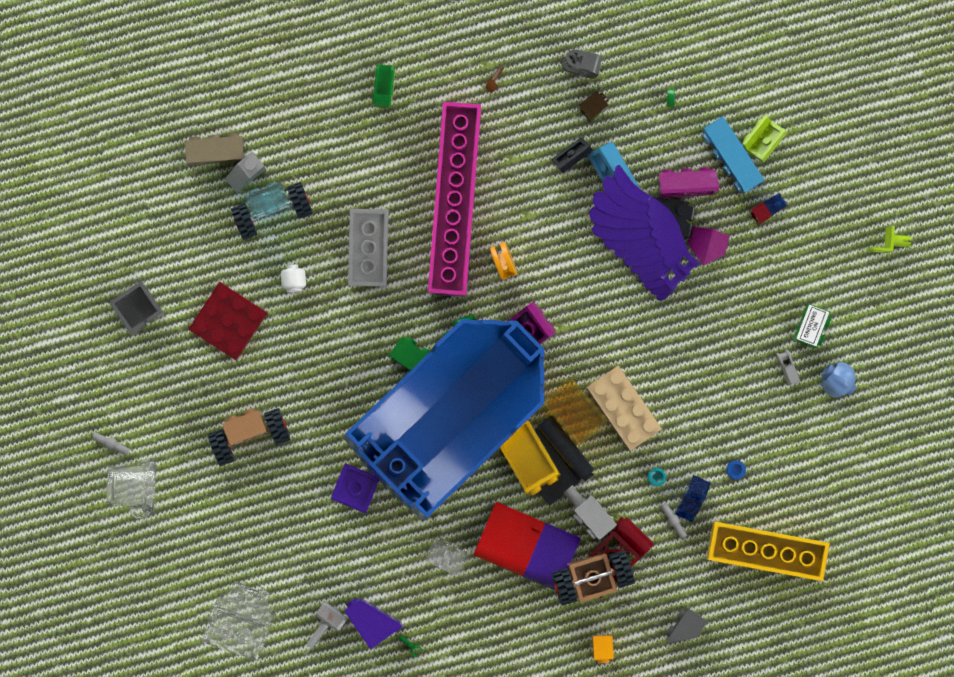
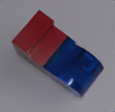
(768, 208)

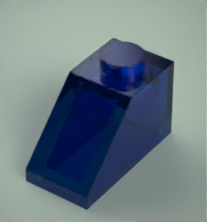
(693, 498)

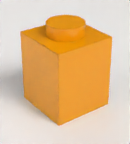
(602, 648)

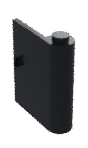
(566, 457)

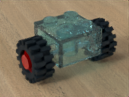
(267, 203)

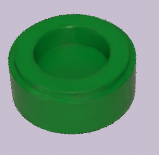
(671, 97)

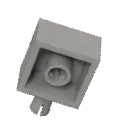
(590, 513)

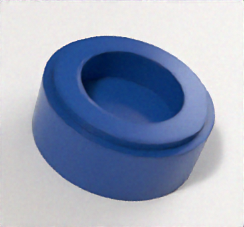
(735, 470)

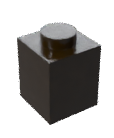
(594, 105)

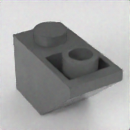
(687, 627)

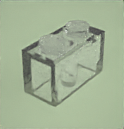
(446, 557)

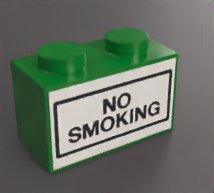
(812, 326)

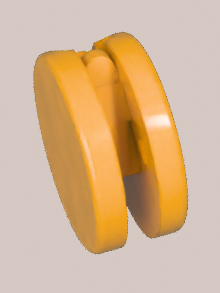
(503, 261)

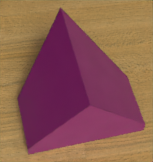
(708, 244)

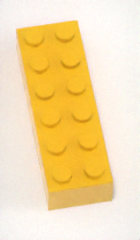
(768, 551)

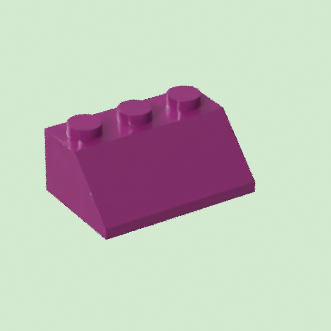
(687, 183)

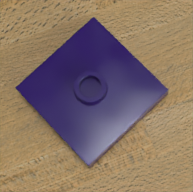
(355, 488)

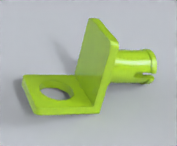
(890, 241)

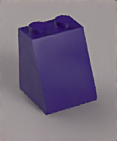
(371, 621)

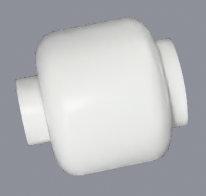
(293, 278)

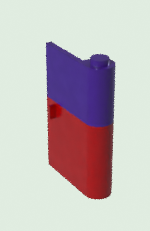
(525, 545)

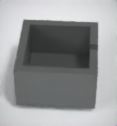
(137, 308)

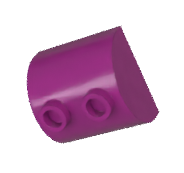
(535, 323)

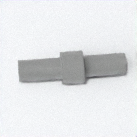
(110, 443)
(673, 520)

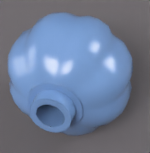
(838, 379)

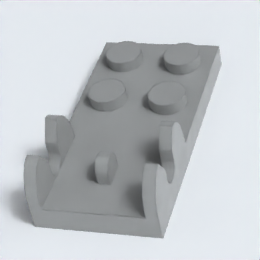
(368, 247)

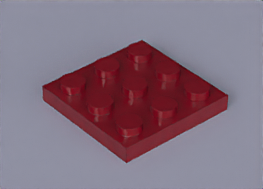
(228, 321)

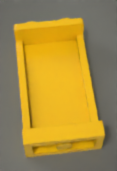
(529, 459)

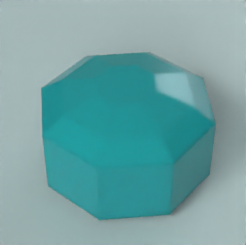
(656, 477)

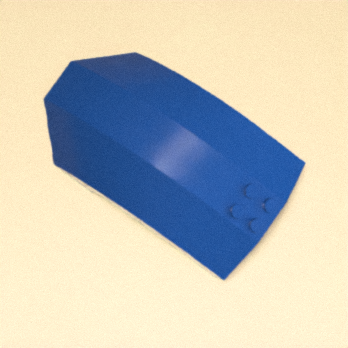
(451, 412)

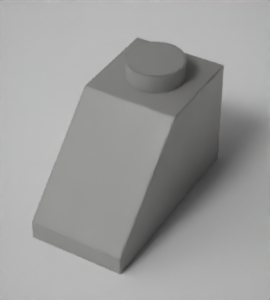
(245, 172)

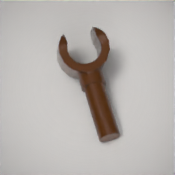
(491, 86)

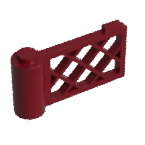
(630, 537)

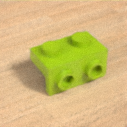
(763, 139)

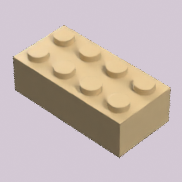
(623, 408)

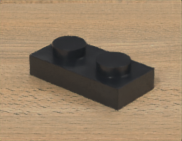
(572, 155)

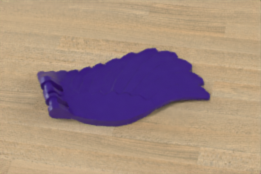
(641, 233)

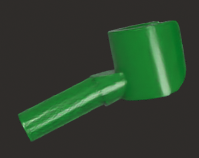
(412, 646)

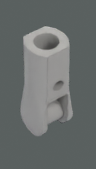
(789, 371)

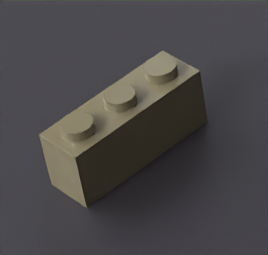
(214, 149)

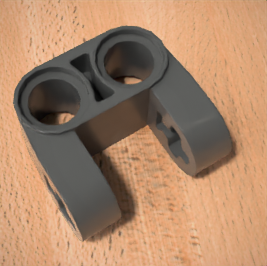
(585, 64)

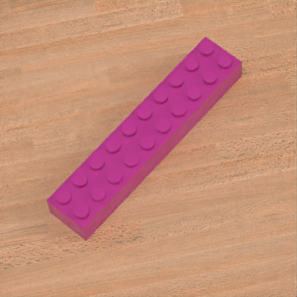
(454, 199)

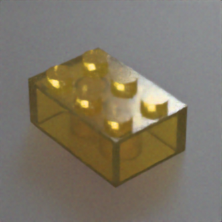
(574, 411)

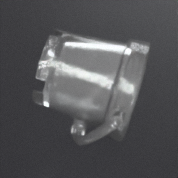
(133, 487)

